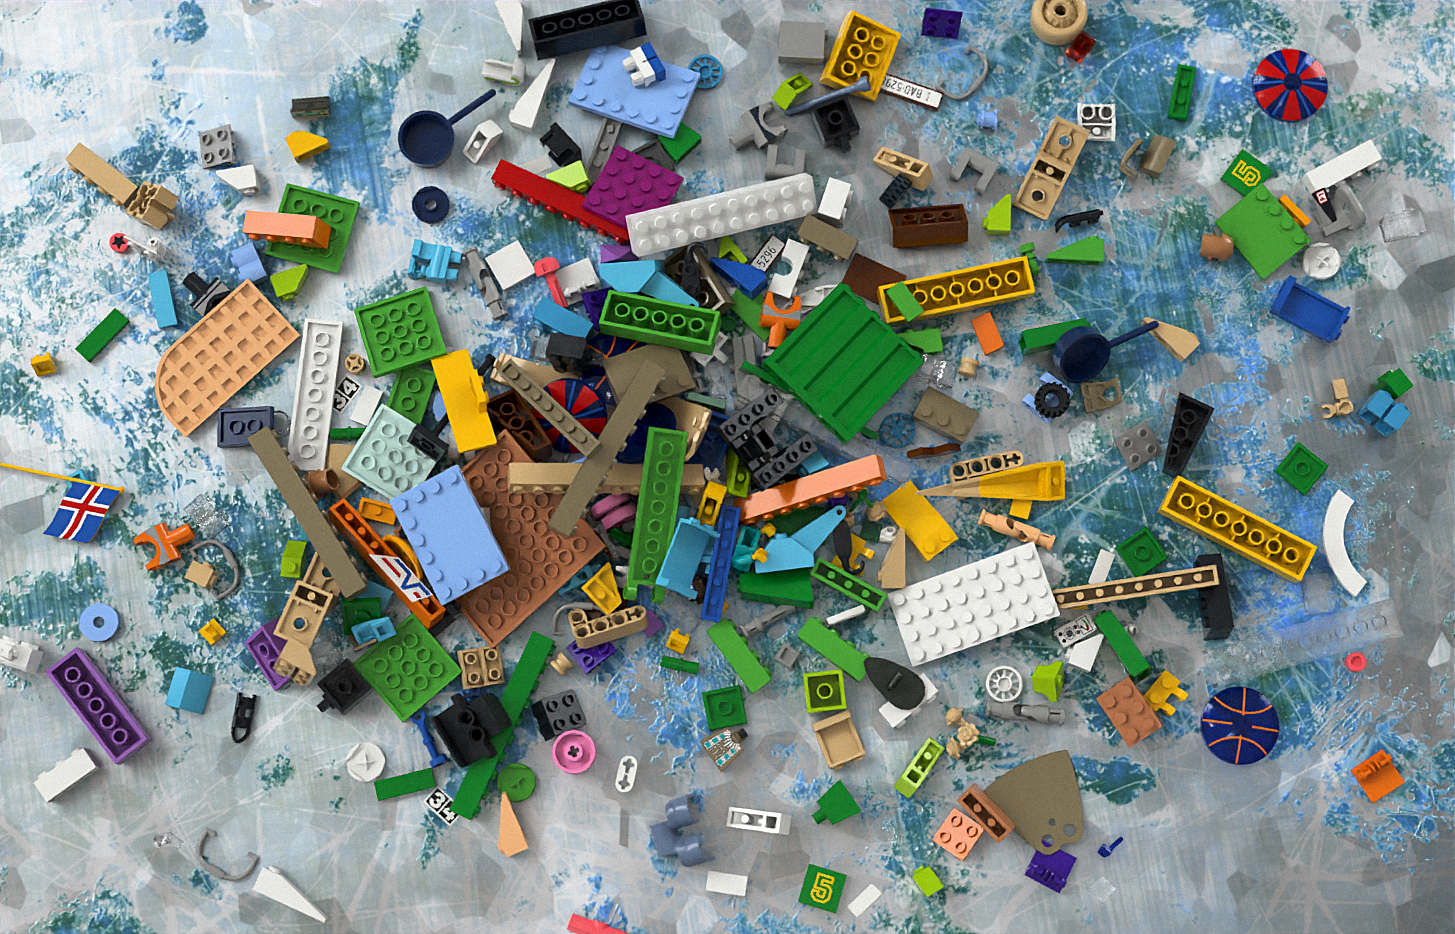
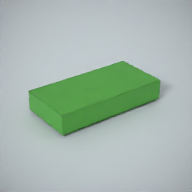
(904, 301)

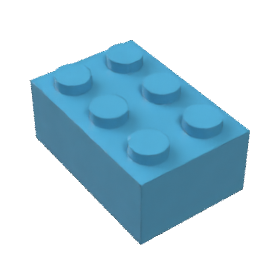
(556, 319)

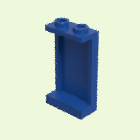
(1309, 311)

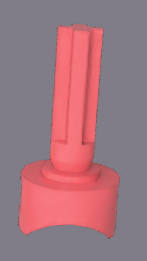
(547, 268)

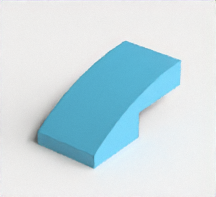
(377, 628)

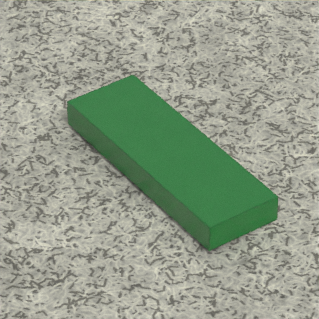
(1181, 92)
(102, 335)
(404, 784)

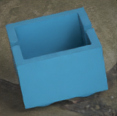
(1390, 414)

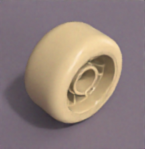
(1055, 28)

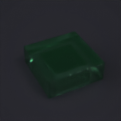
(870, 531)

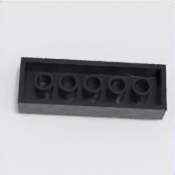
(586, 27)

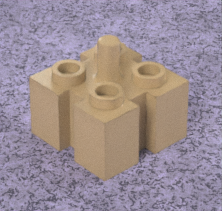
(152, 205)

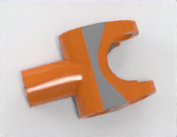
(779, 320)
(165, 543)

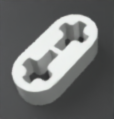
(631, 775)

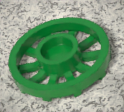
(729, 324)

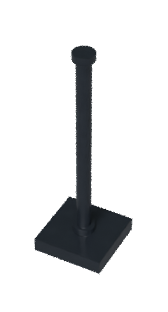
(428, 441)

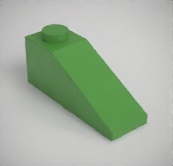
(1083, 252)

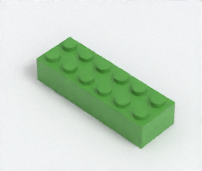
(660, 322)

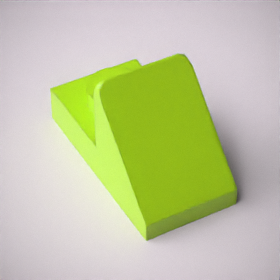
(728, 248)

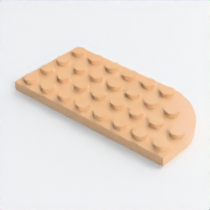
(219, 356)

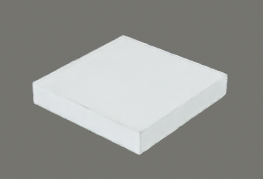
(510, 265)

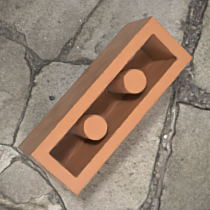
(986, 813)

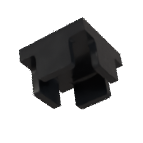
(563, 148)

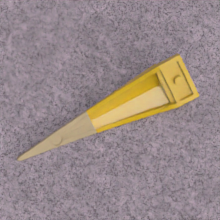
(1030, 482)

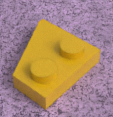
(603, 589)

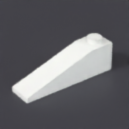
(529, 106)
(280, 888)

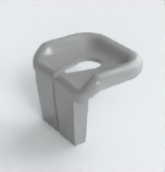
(1351, 220)

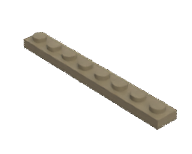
(550, 409)

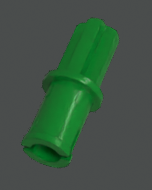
(346, 433)
(622, 537)
(679, 664)

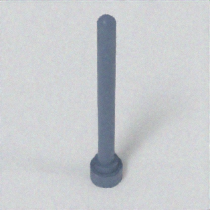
(861, 85)

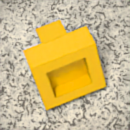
(43, 365)
(212, 632)
(677, 641)

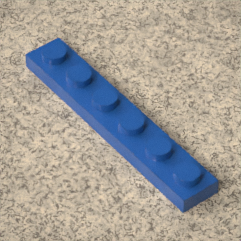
(720, 563)

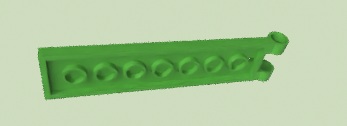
(656, 510)

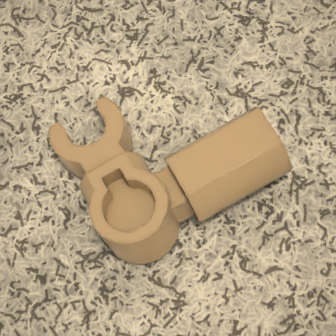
(1342, 407)

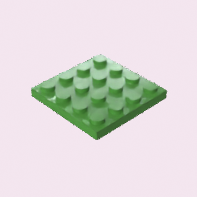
(333, 210)
(400, 332)
(408, 668)

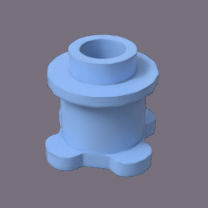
(987, 119)

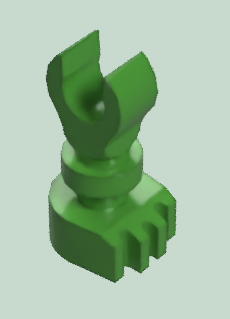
(1027, 249)

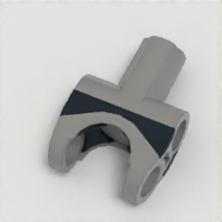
(756, 129)

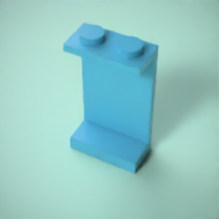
(684, 556)

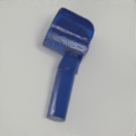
(1106, 851)

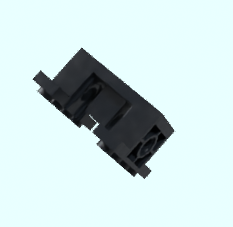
(757, 445)

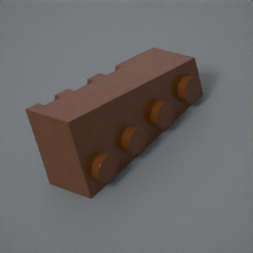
(512, 413)

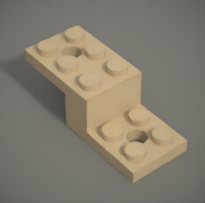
(1051, 167)
(310, 601)

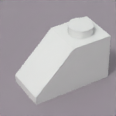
(482, 140)
(242, 179)
(1083, 653)

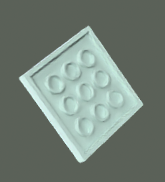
(386, 458)

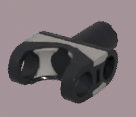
(206, 295)

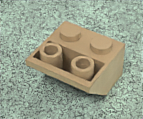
(295, 663)

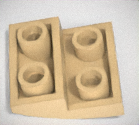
(480, 667)

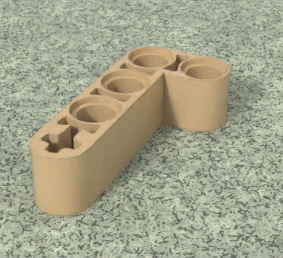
(986, 468)
(633, 620)

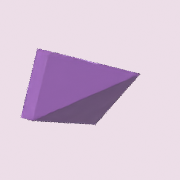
(617, 253)

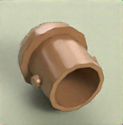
(1217, 246)
(322, 481)

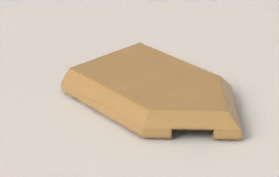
(336, 457)

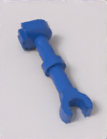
(437, 760)

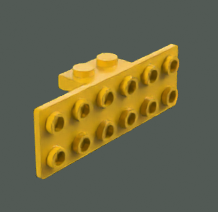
(464, 401)

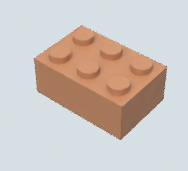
(1129, 711)

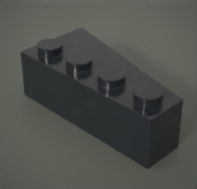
(1186, 430)
(1215, 601)

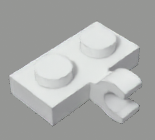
(702, 359)

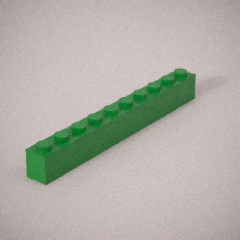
(514, 700)

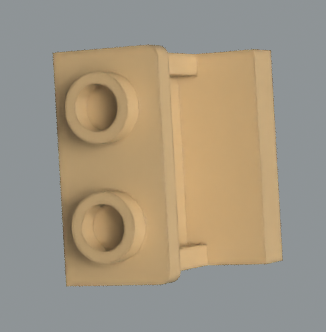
(838, 740)

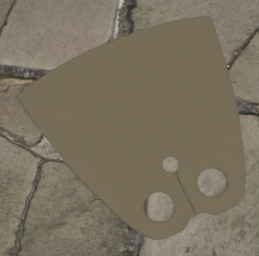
(1041, 792)

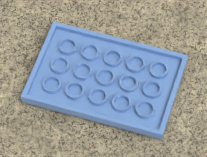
(609, 92)
(449, 535)

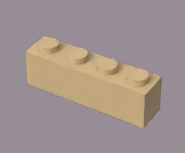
(103, 175)

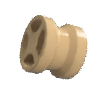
(352, 361)
(968, 367)
(561, 664)

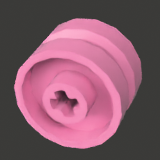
(614, 510)
(566, 743)

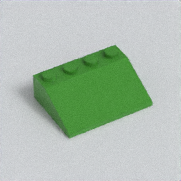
(1262, 231)

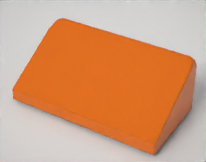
(987, 333)

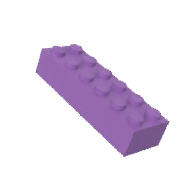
(98, 706)

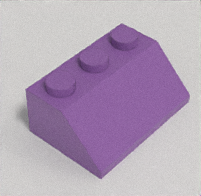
(265, 649)

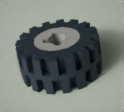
(895, 191)

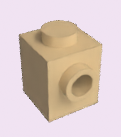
(202, 574)

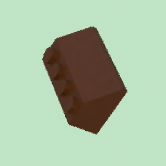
(928, 225)

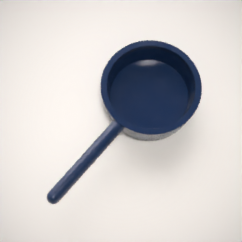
(428, 136)
(1084, 352)

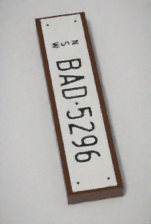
(911, 92)
(768, 253)

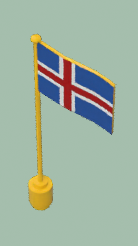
(80, 509)

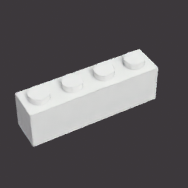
(1342, 168)

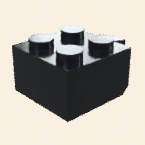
(835, 122)
(572, 354)
(343, 688)

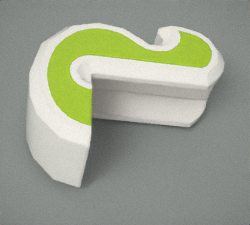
(504, 72)

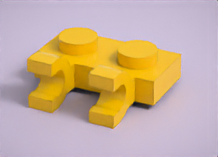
(857, 548)
(1161, 690)

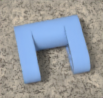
(1052, 401)

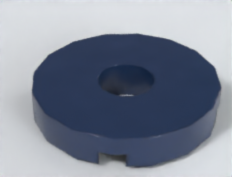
(433, 215)

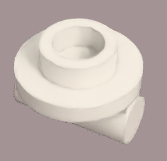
(887, 534)

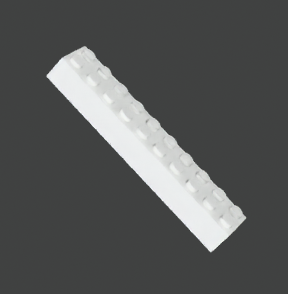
(721, 214)

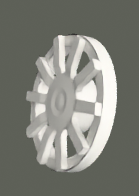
(1004, 683)

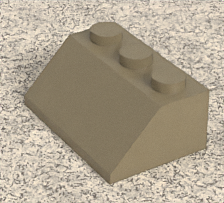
(827, 238)
(945, 415)

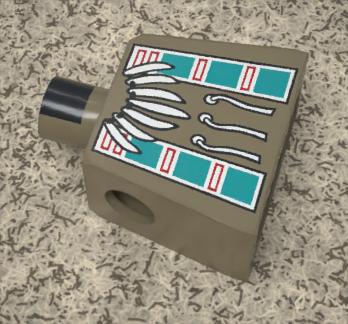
(724, 746)

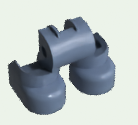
(667, 836)

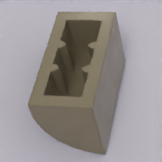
(1156, 156)

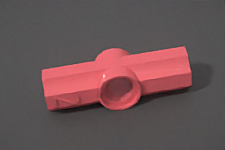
(586, 926)

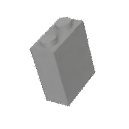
(802, 42)

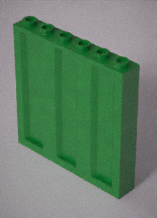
(843, 363)

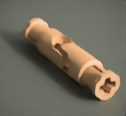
(1001, 524)

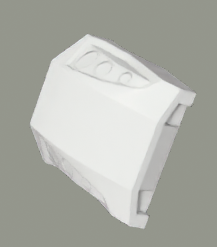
(1098, 121)

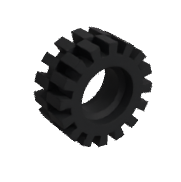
(1052, 411)

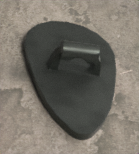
(896, 683)

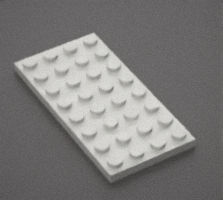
(973, 604)

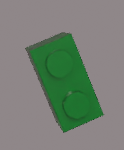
(1394, 383)

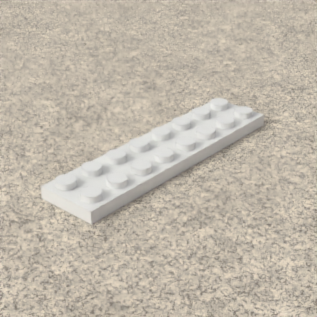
(315, 393)

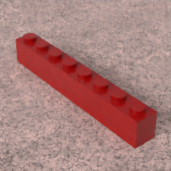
(554, 199)

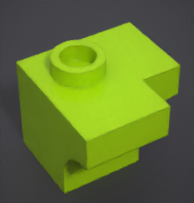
(1049, 680)

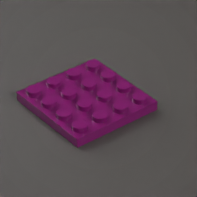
(630, 186)

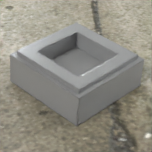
(787, 655)

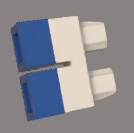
(646, 64)

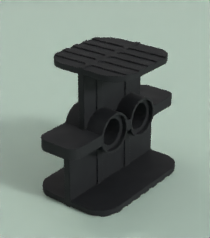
(460, 734)

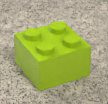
(824, 691)

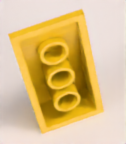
(922, 523)

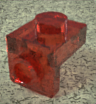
(1080, 47)

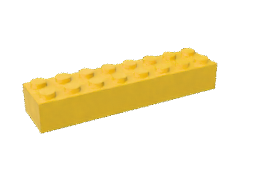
(963, 290)
(1237, 529)

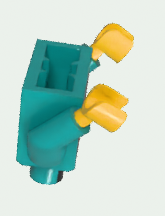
(746, 548)

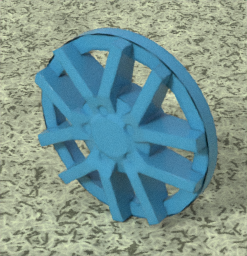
(706, 70)
(897, 430)

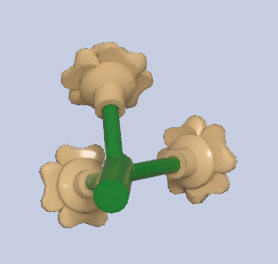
(875, 510)
(967, 734)

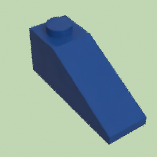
(742, 276)

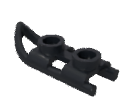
(1074, 219)
(242, 721)

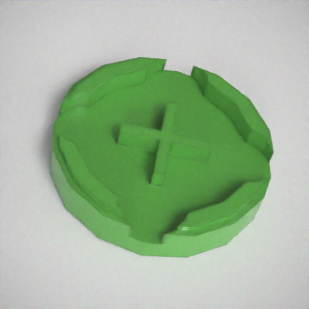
(517, 781)

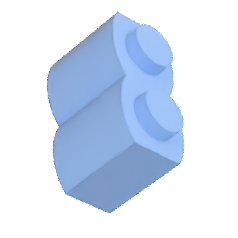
(249, 264)

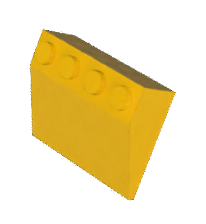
(860, 51)

